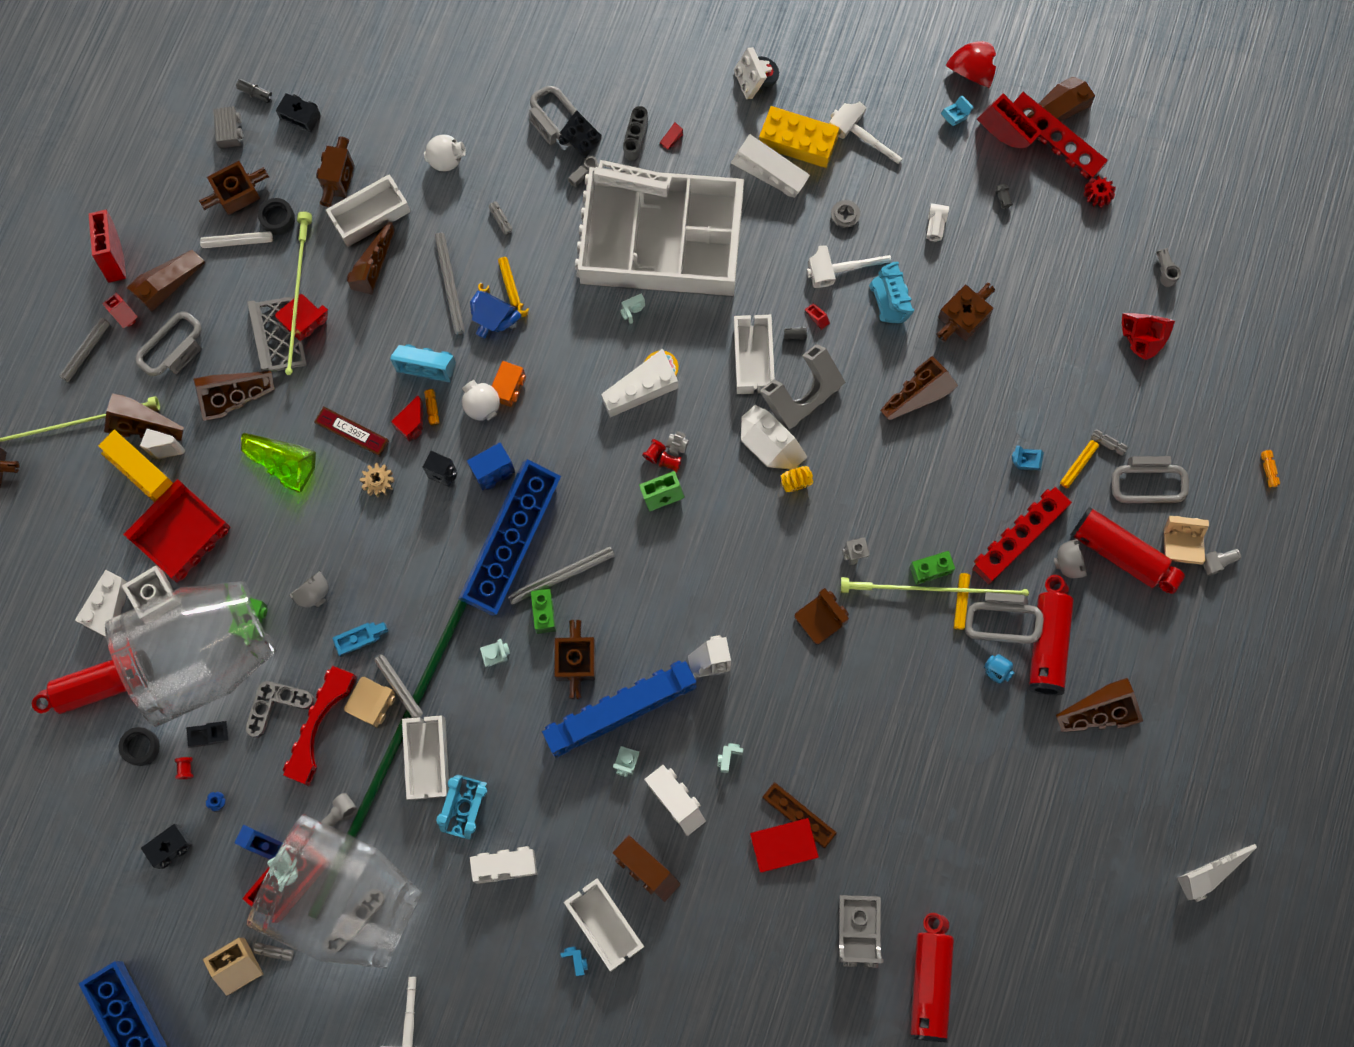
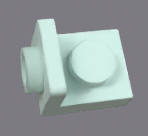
(631, 305)
(495, 653)
(626, 761)

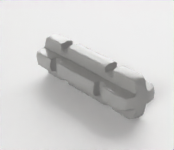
(500, 218)
(1109, 442)
(274, 952)

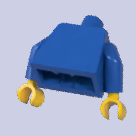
(492, 312)

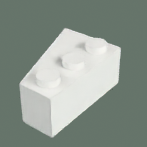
(103, 603)
(710, 657)
(675, 799)
(503, 865)

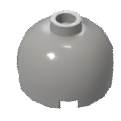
(1071, 560)
(311, 591)

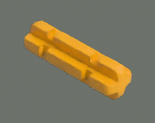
(431, 405)
(1270, 468)

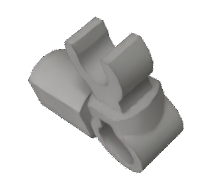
(579, 175)

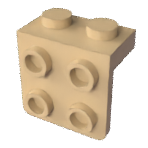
(1185, 539)
(370, 701)

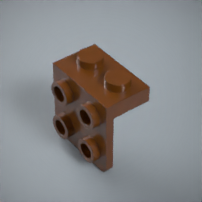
(822, 617)

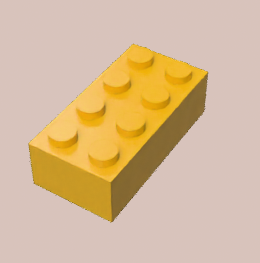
(799, 136)
(134, 465)

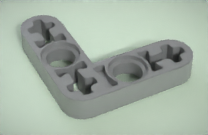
(274, 696)

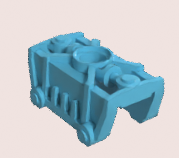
(892, 294)
(452, 804)

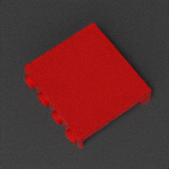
(177, 531)

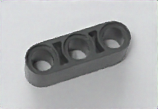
(639, 126)

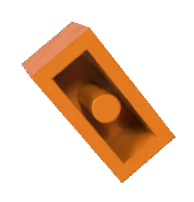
(508, 382)

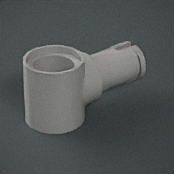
(1168, 267)
(1216, 561)
(343, 810)

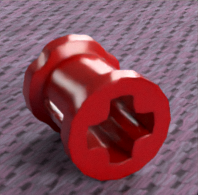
(654, 451)
(670, 462)
(184, 768)

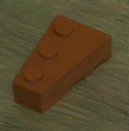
(645, 868)

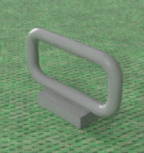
(541, 120)
(180, 356)
(1150, 464)
(1007, 603)

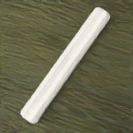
(236, 239)

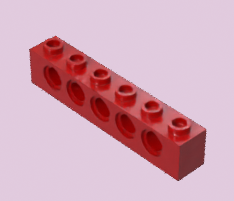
(1088, 170)
(1058, 503)

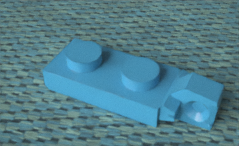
(358, 637)

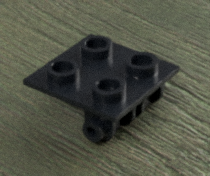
(579, 134)

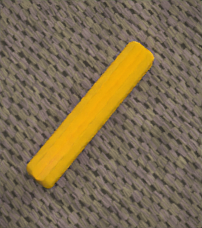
(509, 281)
(1079, 464)
(962, 600)

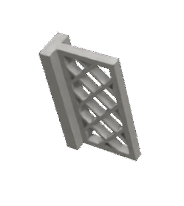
(260, 336)

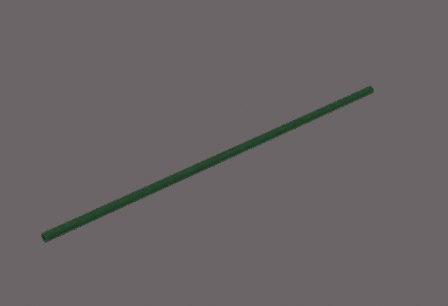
(398, 736)

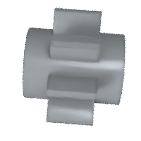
(677, 443)

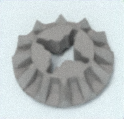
(839, 209)

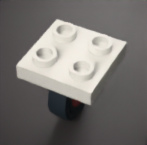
(755, 72)

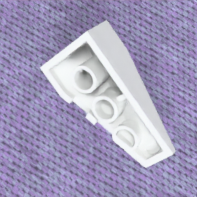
(1208, 877)

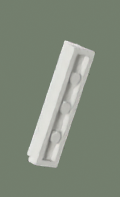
(633, 181)

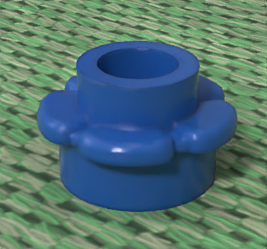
(220, 801)

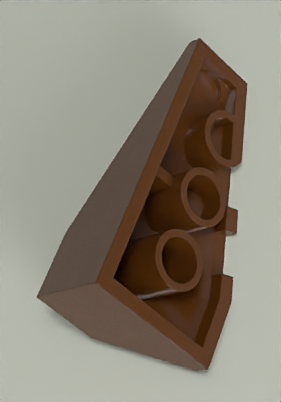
(163, 280)
(928, 385)
(227, 392)
(133, 418)

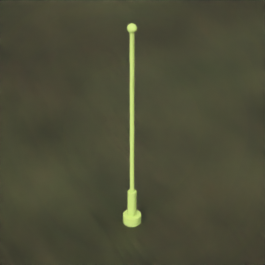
(304, 220)
(153, 403)
(846, 585)

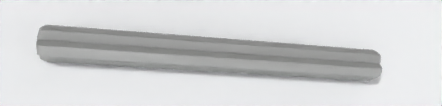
(449, 283)
(561, 575)

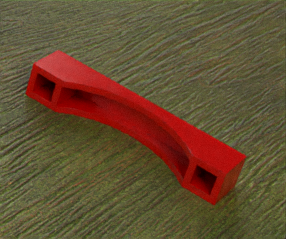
(302, 762)

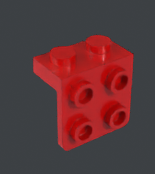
(307, 317)

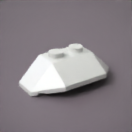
(770, 440)

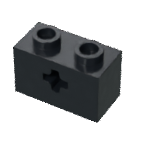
(298, 112)
(440, 468)
(155, 849)

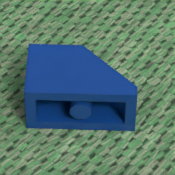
(258, 842)

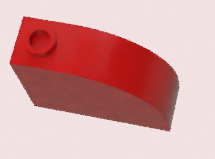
(1009, 123)
(106, 246)

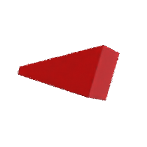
(672, 136)
(818, 316)

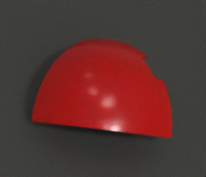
(974, 62)
(1146, 333)

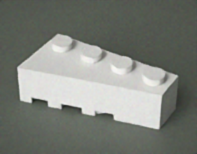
(770, 166)
(641, 385)

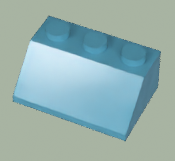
(423, 362)

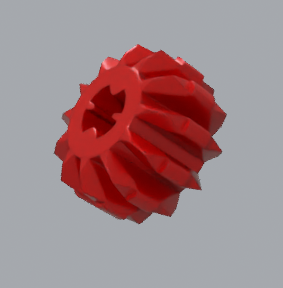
(1106, 191)

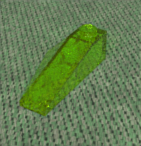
(285, 460)

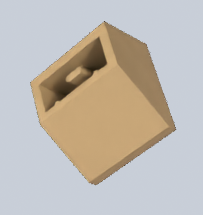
(233, 966)

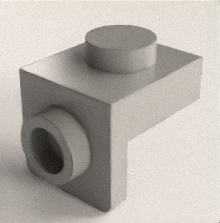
(855, 550)

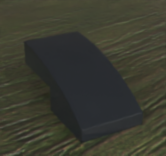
(207, 734)

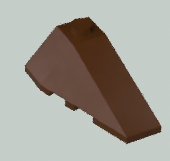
(1066, 100)
(368, 267)
(1108, 706)

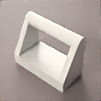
(161, 445)

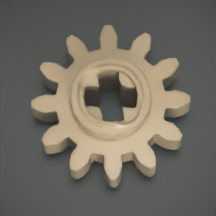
(377, 487)

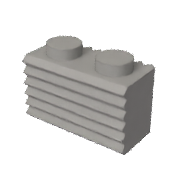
(227, 127)

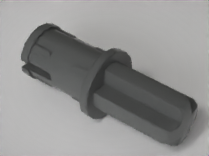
(253, 90)

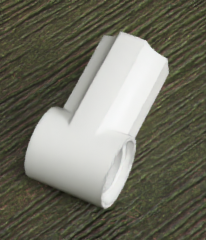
(937, 219)

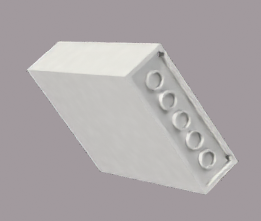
(661, 241)

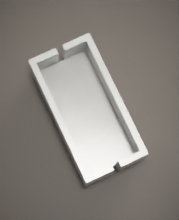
(368, 210)
(753, 353)
(425, 757)
(604, 925)

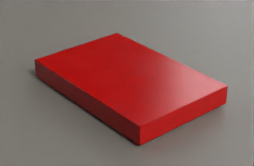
(784, 845)

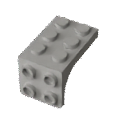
(859, 930)

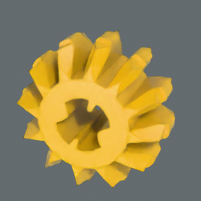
(797, 479)

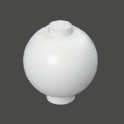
(444, 152)
(480, 401)

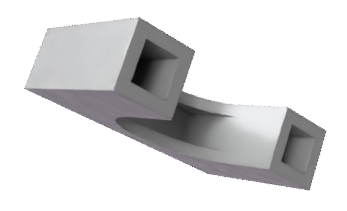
(825, 382)

